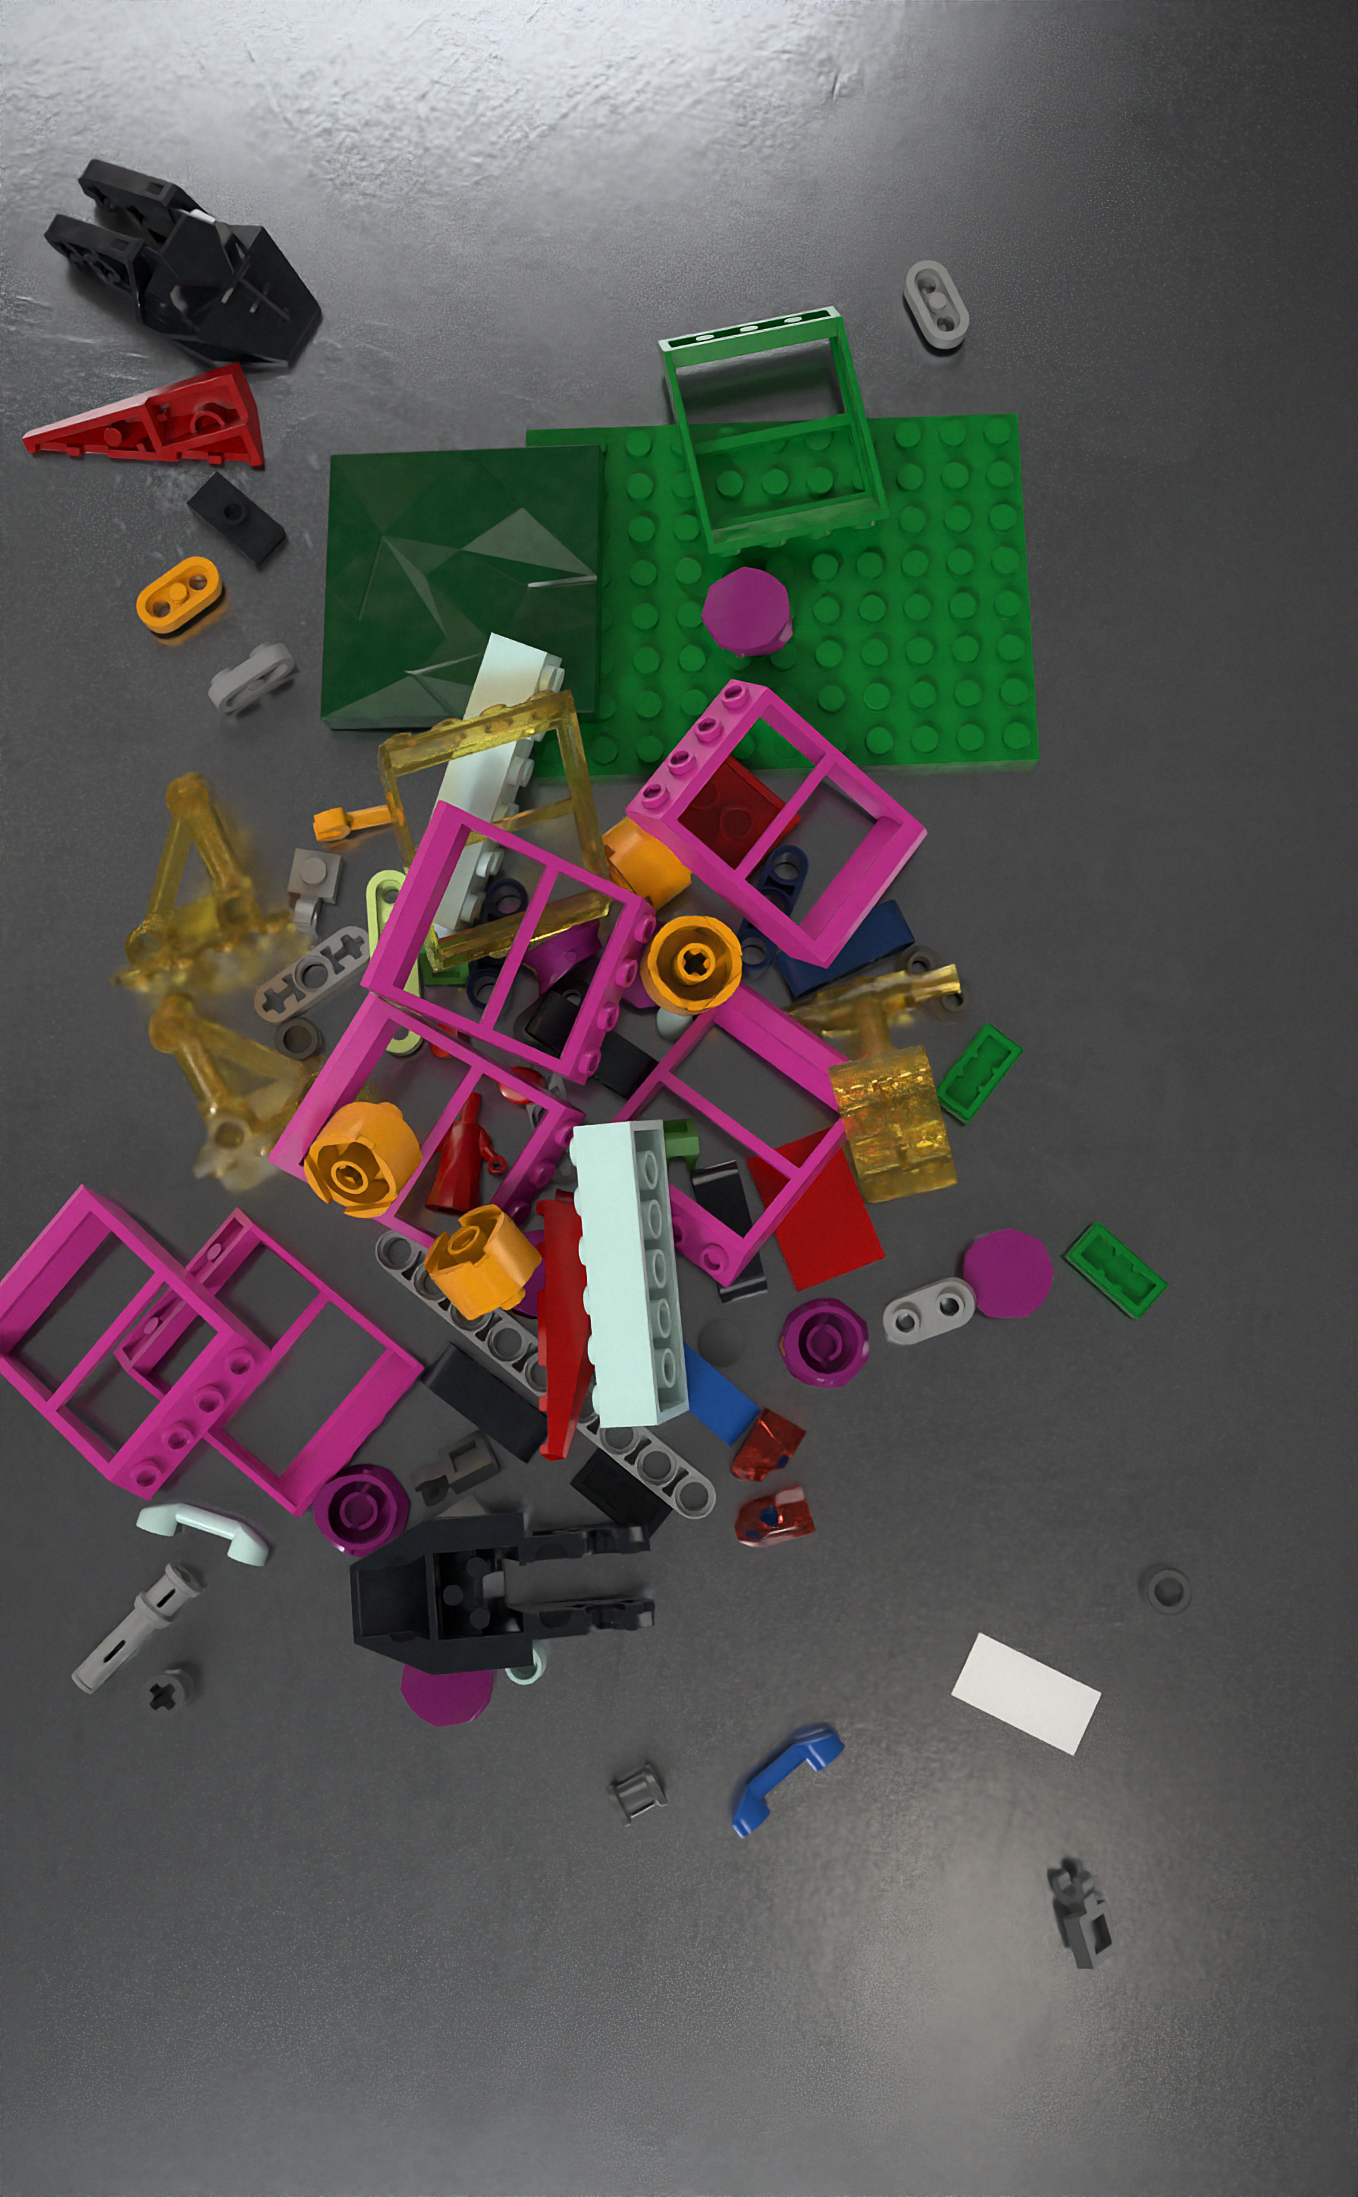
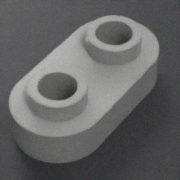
(938, 307)
(262, 670)
(928, 1312)

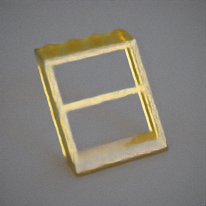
(490, 729)

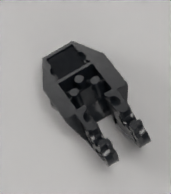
(211, 284)
(442, 1600)

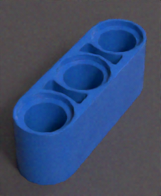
(716, 1400)

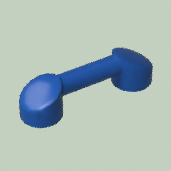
(816, 1749)

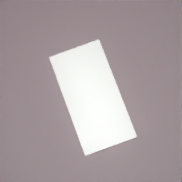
(1026, 1694)

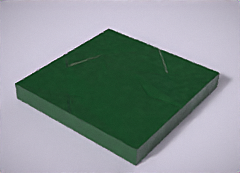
(443, 554)

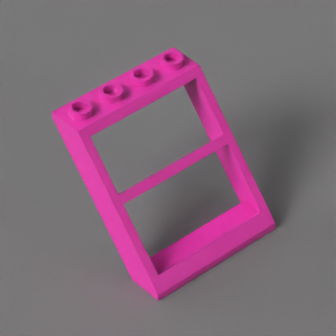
(856, 885)
(417, 908)
(796, 1054)
(353, 1063)
(193, 1400)
(345, 1428)

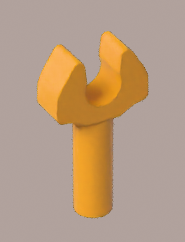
(338, 823)

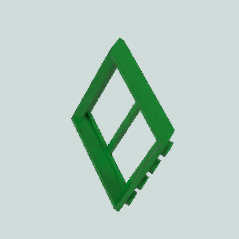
(810, 519)

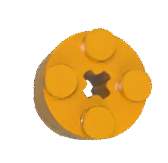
(643, 864)
(717, 970)
(363, 1158)
(482, 1262)

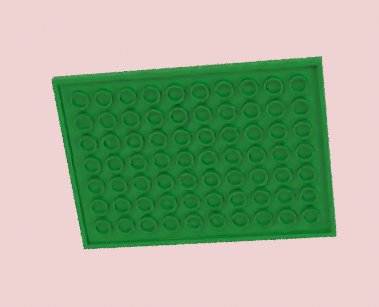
(901, 630)

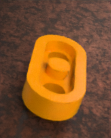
(177, 592)

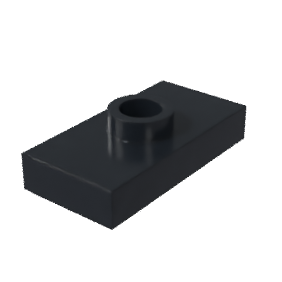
(236, 518)
(620, 1493)

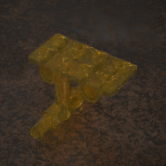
(205, 921)
(887, 1092)
(262, 1113)

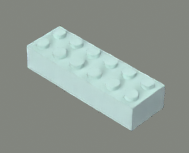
(490, 779)
(629, 1273)

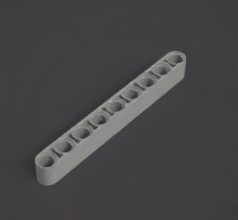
(521, 1366)

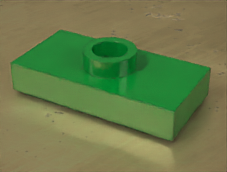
(977, 1073)
(1116, 1270)

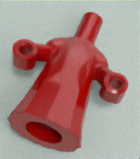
(459, 1168)

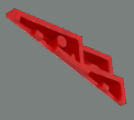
(190, 419)
(562, 1326)

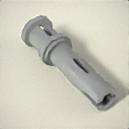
(149, 1614)

